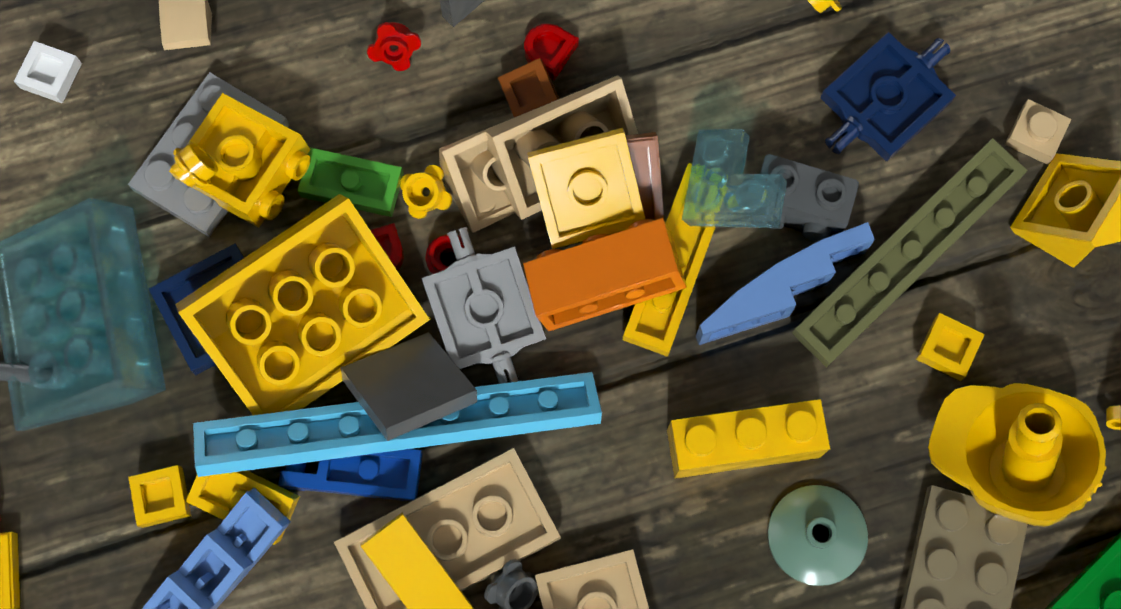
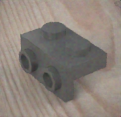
(814, 198)

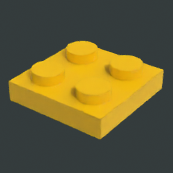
(586, 187)

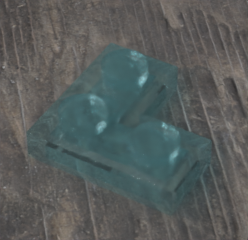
(721, 192)

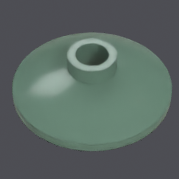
(798, 551)

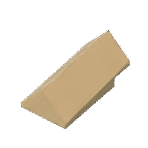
(492, 169)

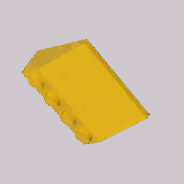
(302, 310)

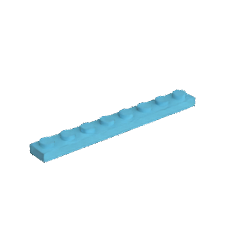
(349, 431)

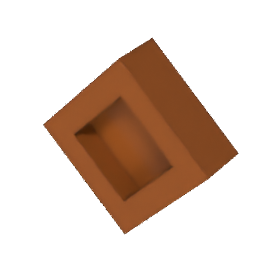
(528, 87)

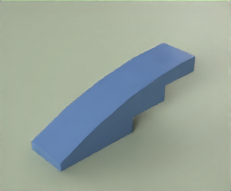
(772, 293)
(223, 556)

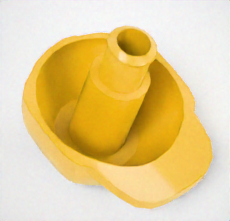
(1020, 450)

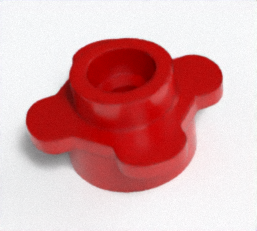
(398, 35)

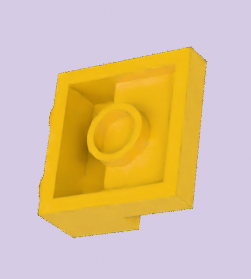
(252, 159)

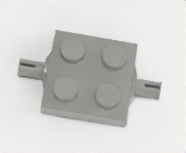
(483, 307)

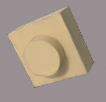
(1038, 131)

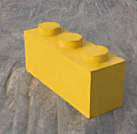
(747, 438)

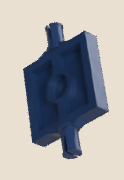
(887, 96)

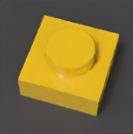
(950, 347)
(159, 496)

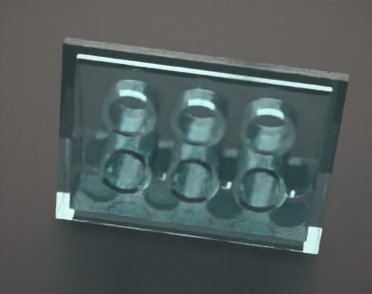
(80, 307)

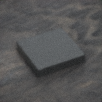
(408, 386)

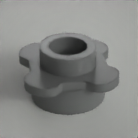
(512, 587)

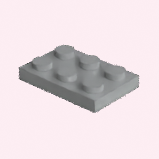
(161, 187)

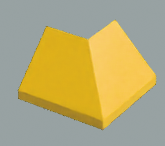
(1073, 208)

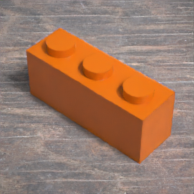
(604, 274)

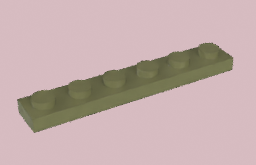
(909, 253)

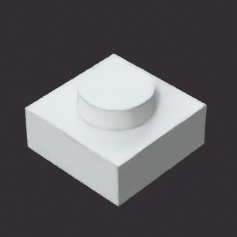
(48, 72)

